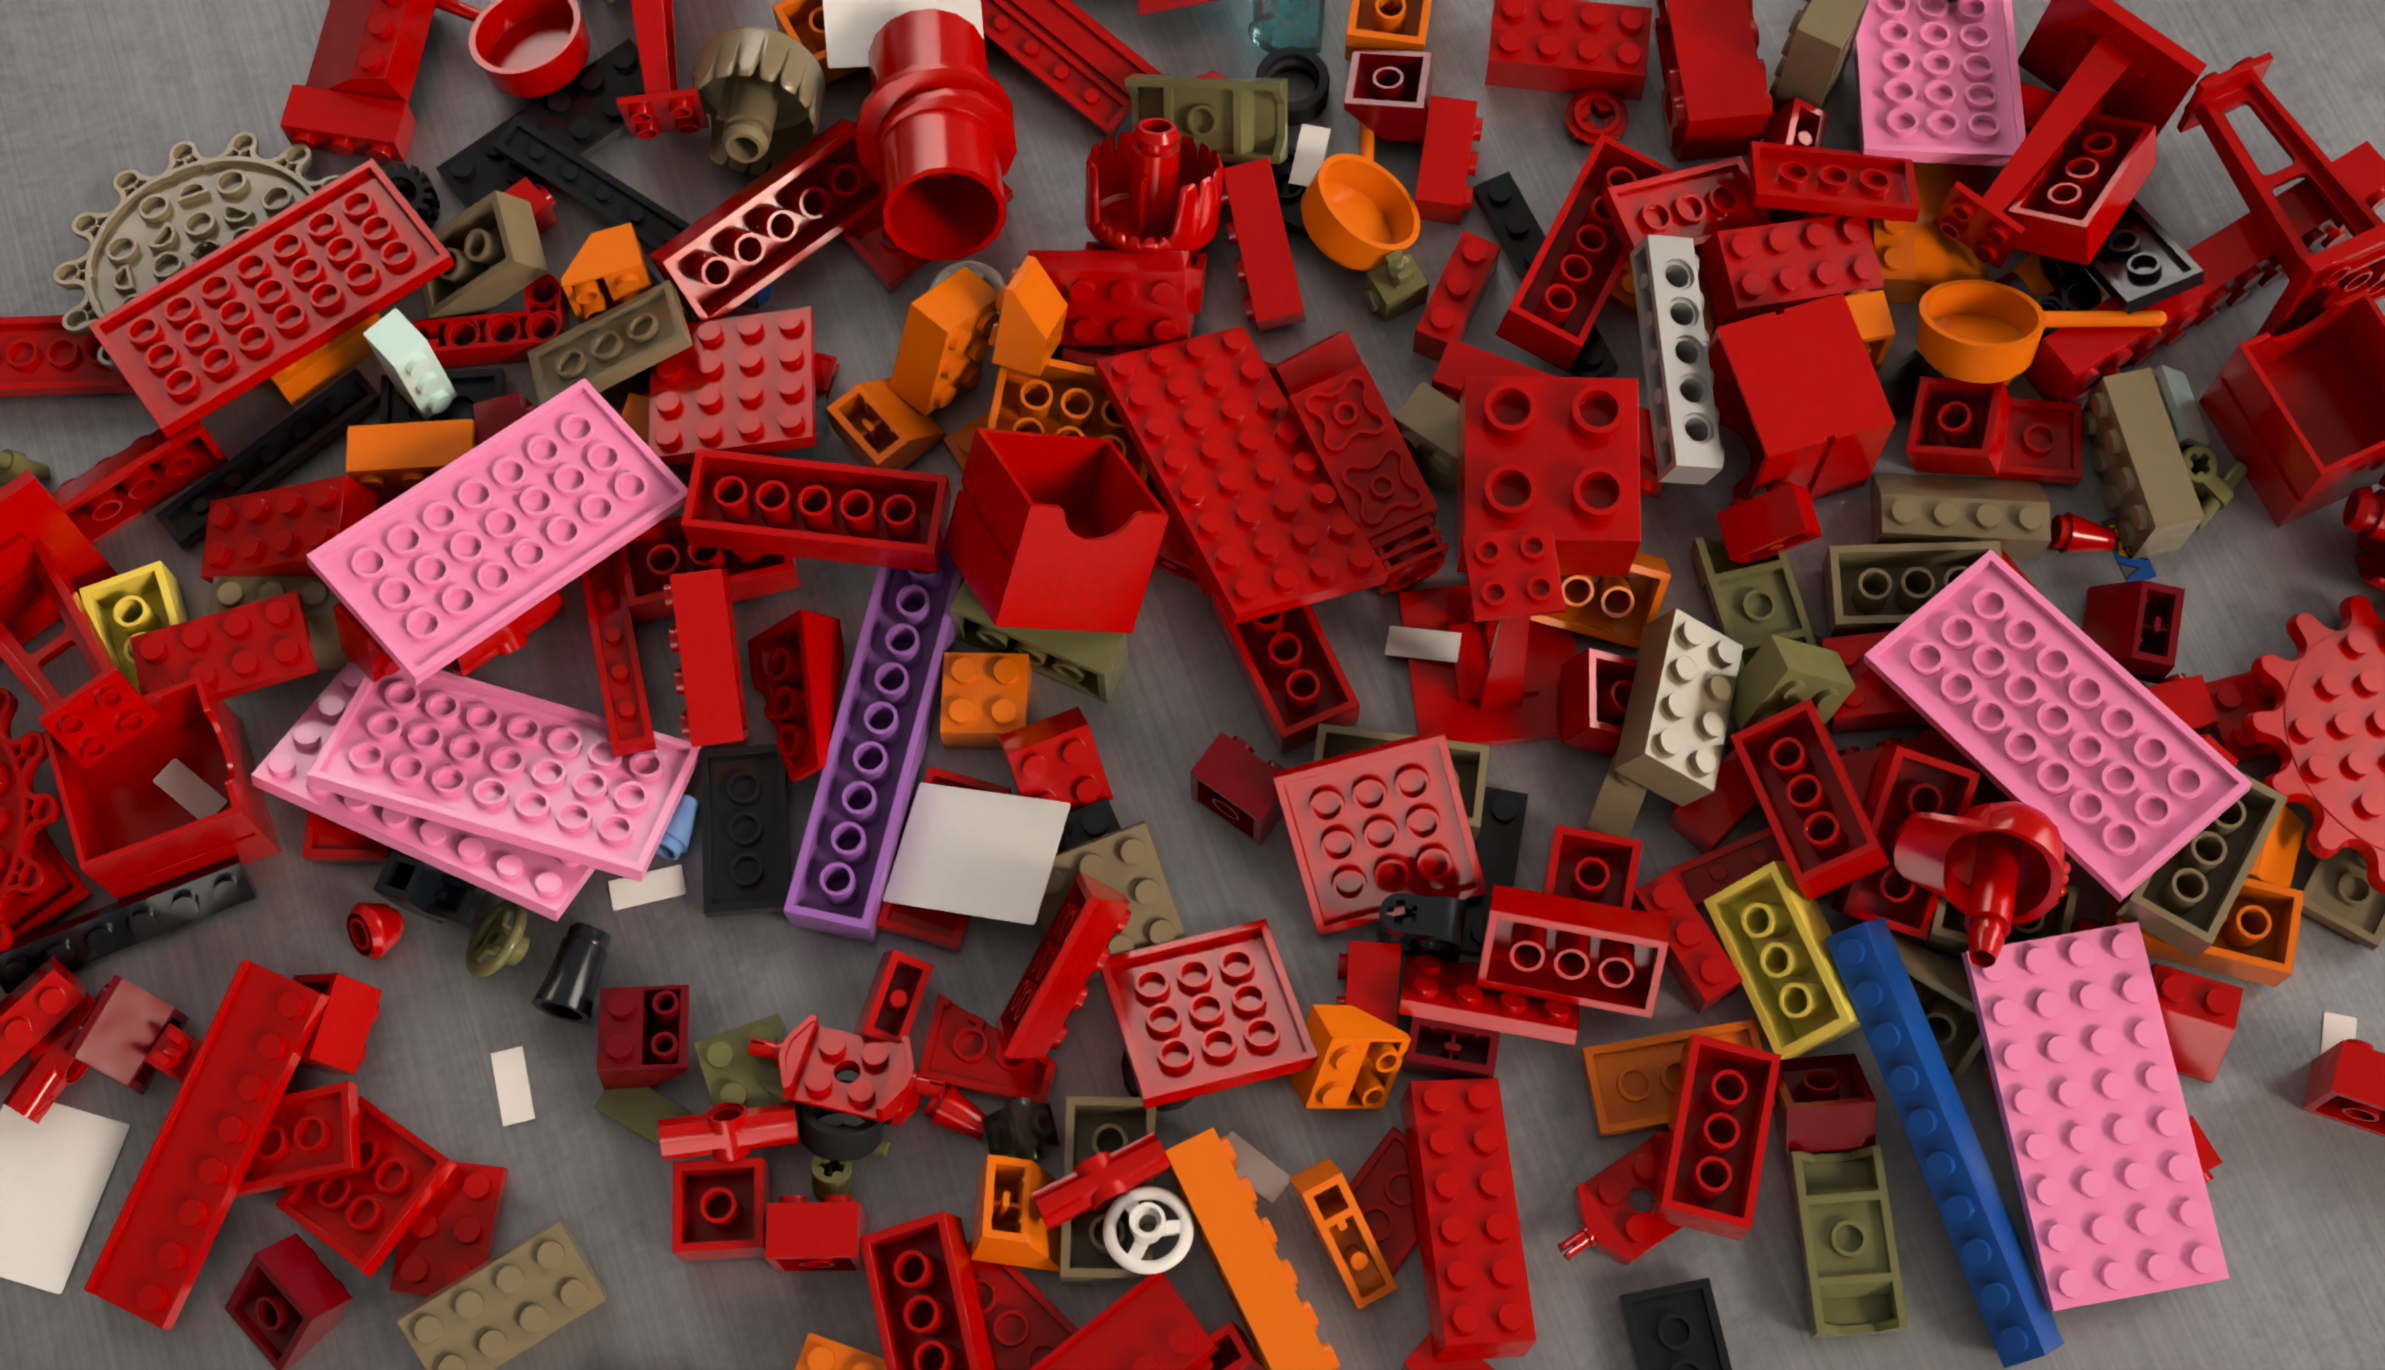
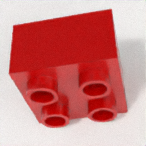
(1554, 458)

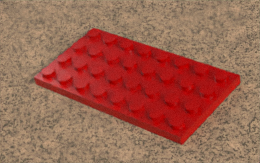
(270, 297)
(1238, 474)

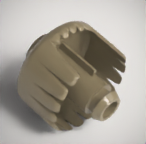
(756, 84)

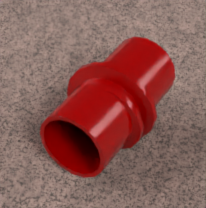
(936, 135)

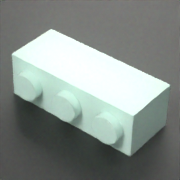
(410, 364)

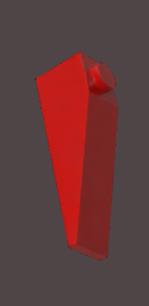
(800, 676)

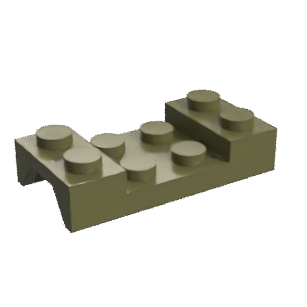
(1231, 116)
(1752, 598)
(1847, 1243)

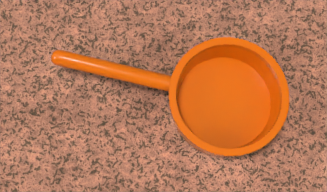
(1358, 209)
(1992, 330)

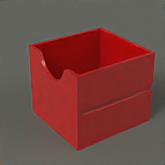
(1801, 398)
(2307, 408)
(1054, 531)
(134, 832)

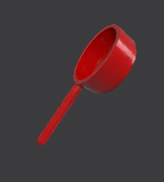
(526, 44)

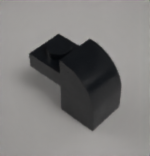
(428, 891)

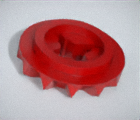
(1606, 106)

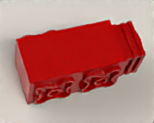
(1711, 77)
(1372, 474)

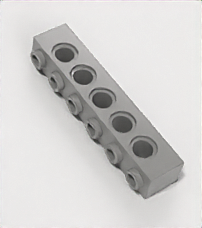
(1676, 360)

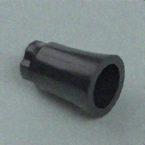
(574, 975)

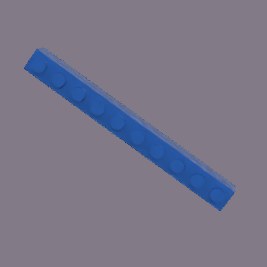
(1944, 1143)

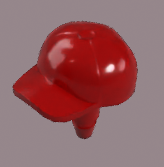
(1991, 862)

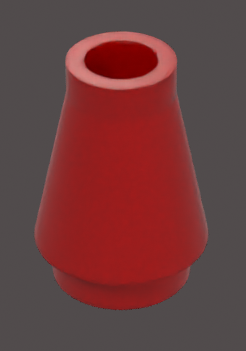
(2077, 534)
(956, 1113)

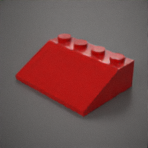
(371, 47)
(1061, 968)

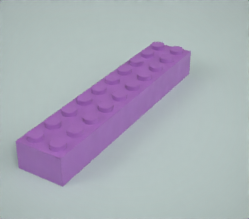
(875, 753)

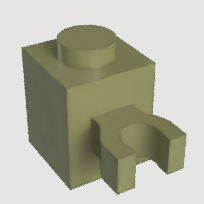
(1395, 286)

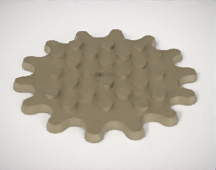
(176, 220)

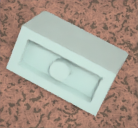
(2180, 407)

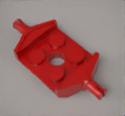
(815, 1056)
(1605, 1208)

